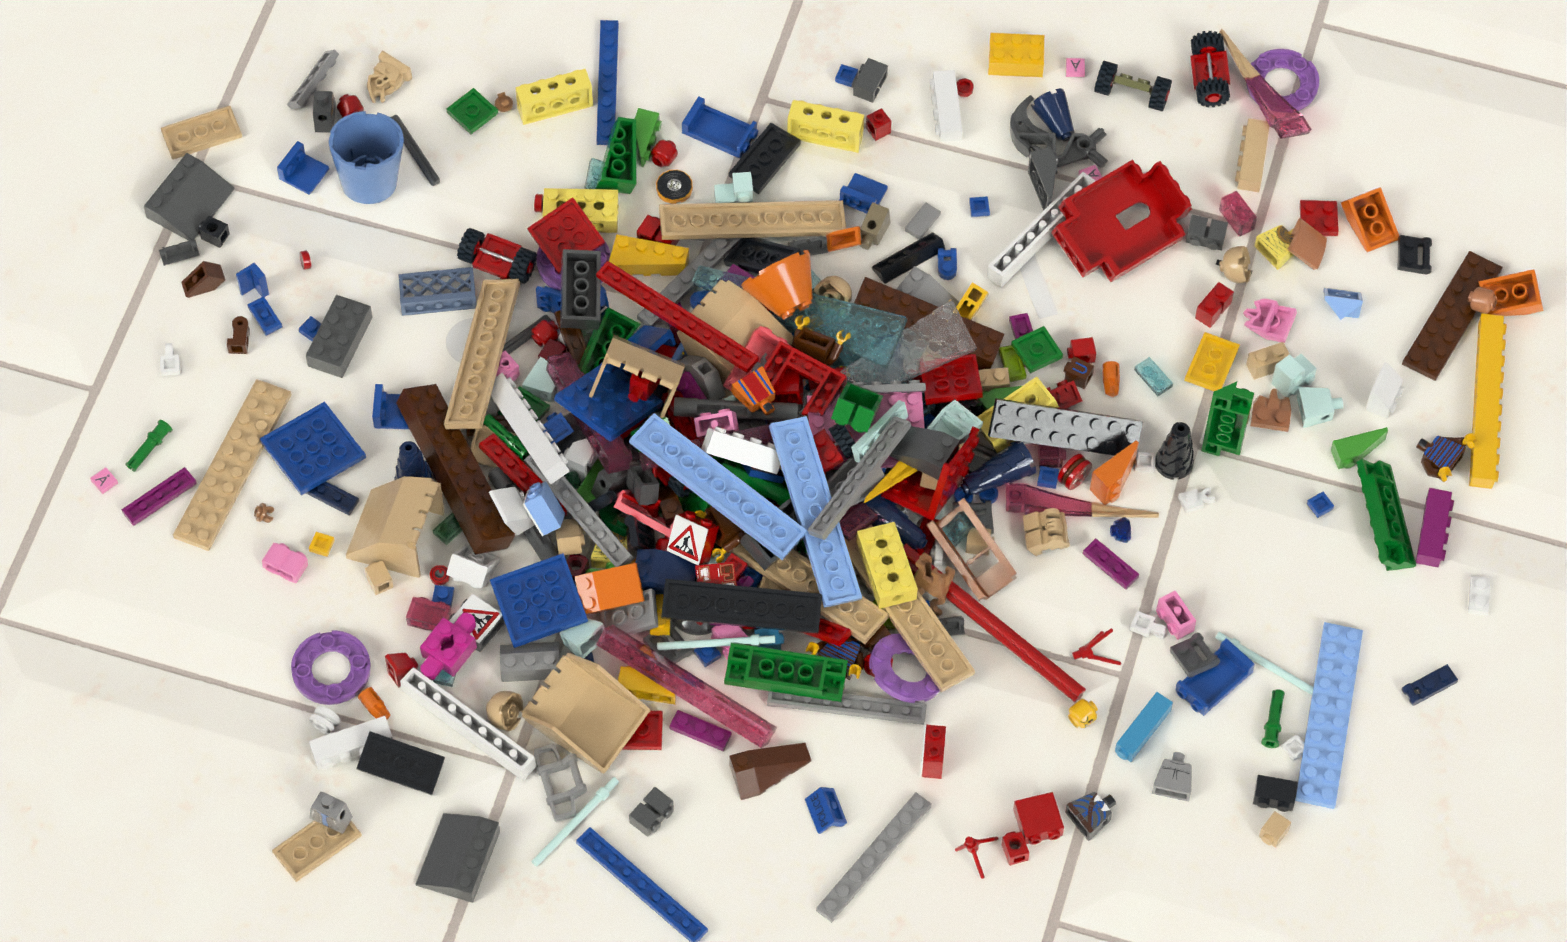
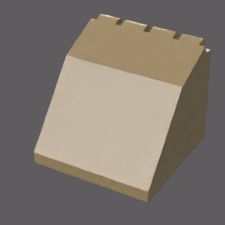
(736, 316)
(642, 359)
(389, 522)
(586, 711)

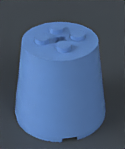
(367, 155)

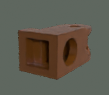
(240, 339)

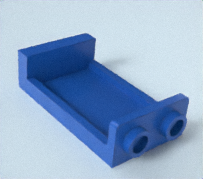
(718, 129)
(652, 339)
(1213, 685)

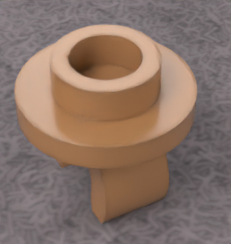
(503, 102)
(261, 513)

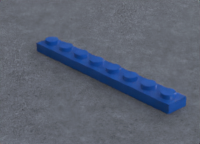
(607, 80)
(641, 885)

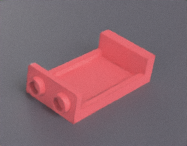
(760, 342)
(641, 514)

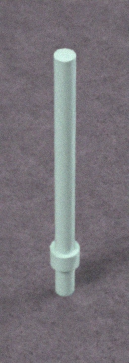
(754, 640)
(1267, 664)
(601, 794)

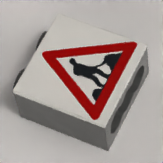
(487, 620)

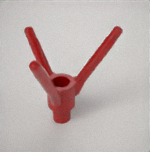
(651, 508)
(1086, 651)
(972, 846)

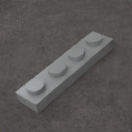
(315, 76)
(894, 386)

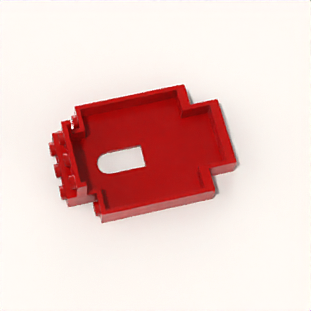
(1098, 240)

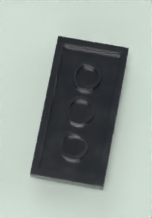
(766, 156)
(757, 254)
(400, 763)

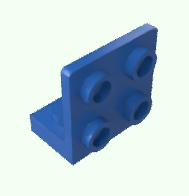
(301, 170)
(862, 192)
(548, 299)
(385, 410)
(557, 427)

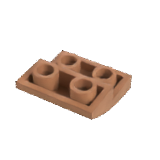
(1307, 244)

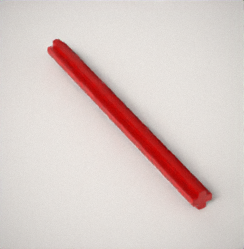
(1006, 635)

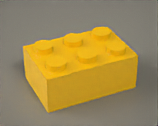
(1016, 55)

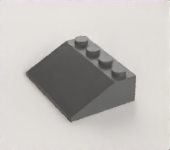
(187, 197)
(459, 855)

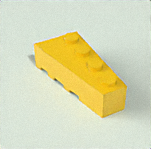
(648, 257)

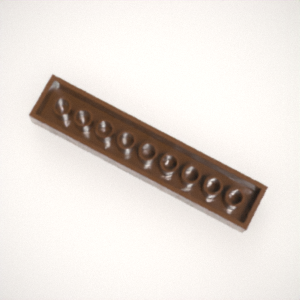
(455, 469)

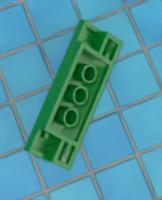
(1227, 420)
(768, 489)
(1386, 515)
(786, 672)

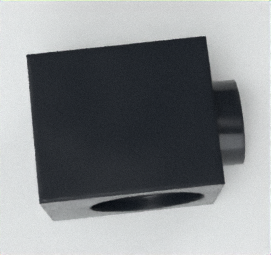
(217, 237)

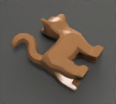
(933, 581)

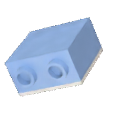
(543, 508)

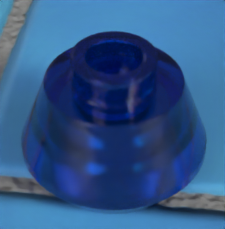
(1121, 530)

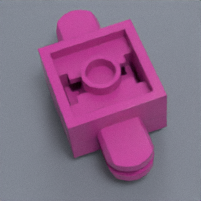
(448, 646)

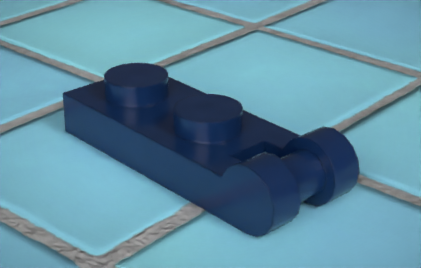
(1430, 685)

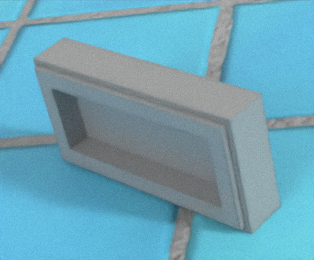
(922, 221)

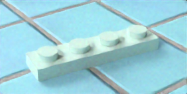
(866, 441)

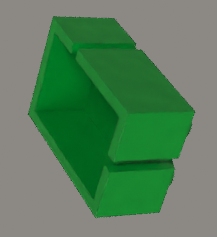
(857, 407)

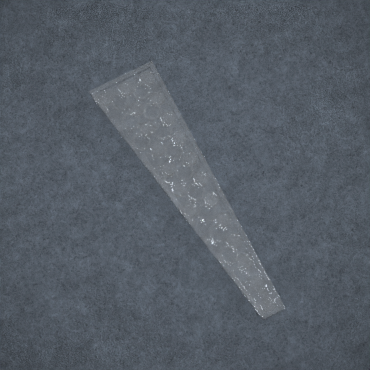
(921, 348)

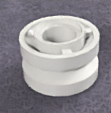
(324, 720)

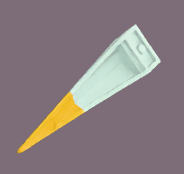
(952, 420)

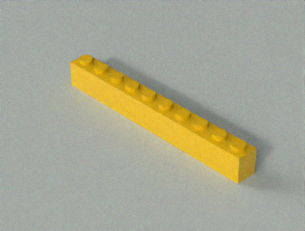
(1486, 401)

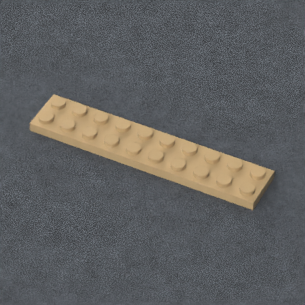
(751, 219)
(482, 354)
(231, 465)
(797, 575)
(922, 633)

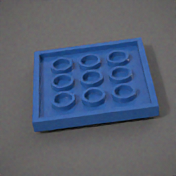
(609, 409)
(312, 448)
(538, 600)

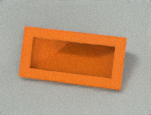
(843, 239)

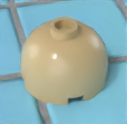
(1235, 264)
(835, 288)
(504, 709)

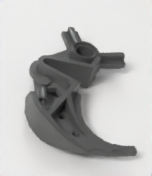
(1028, 136)

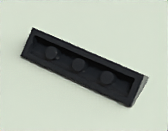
(908, 257)

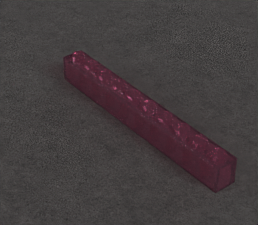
(686, 686)

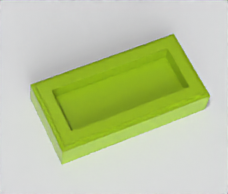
(1013, 362)

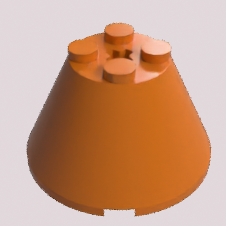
(783, 285)

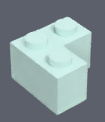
(737, 192)
(1292, 374)

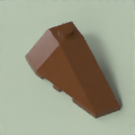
(764, 767)

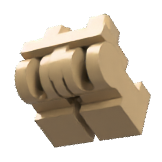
(1045, 531)

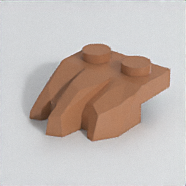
(1271, 412)

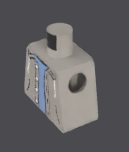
(328, 810)

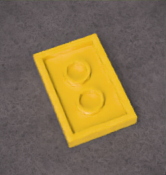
(1212, 362)

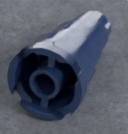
(411, 462)
(1005, 467)
(888, 512)

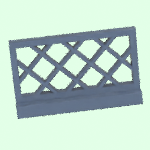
(437, 302)

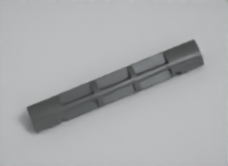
(694, 407)
(541, 544)

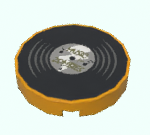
(674, 186)

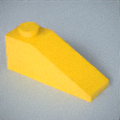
(972, 301)
(644, 687)

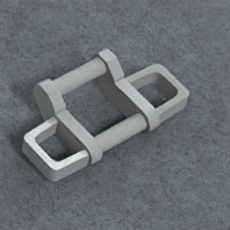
(560, 765)

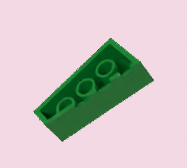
(619, 161)
(610, 324)

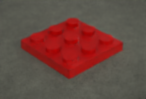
(565, 229)
(953, 381)

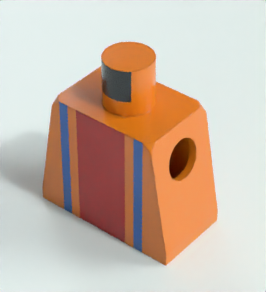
(755, 391)

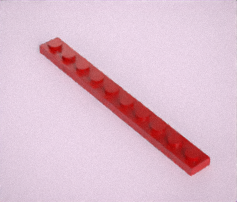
(677, 317)

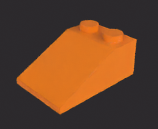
(1371, 219)
(1515, 293)
(1111, 476)
(609, 588)

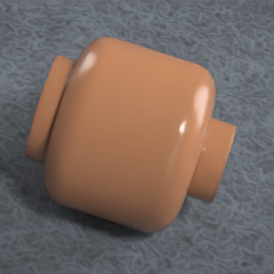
(1482, 300)

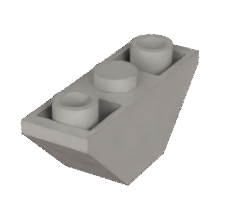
(705, 376)

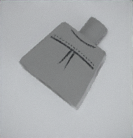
(1174, 778)

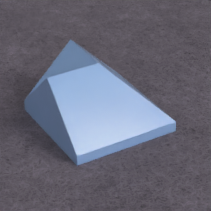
(1344, 302)

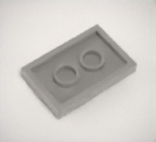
(634, 617)

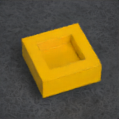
(321, 544)

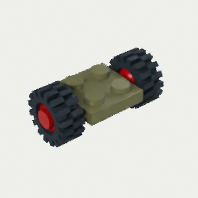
(1108, 77)

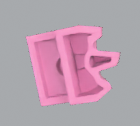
(1270, 320)

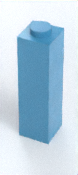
(1143, 727)

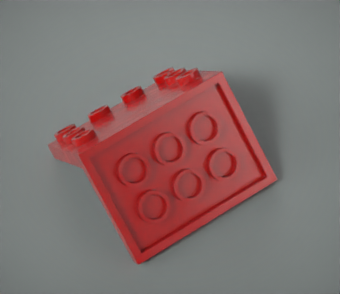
(929, 501)

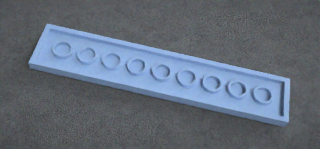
(718, 486)
(809, 497)
(1329, 715)

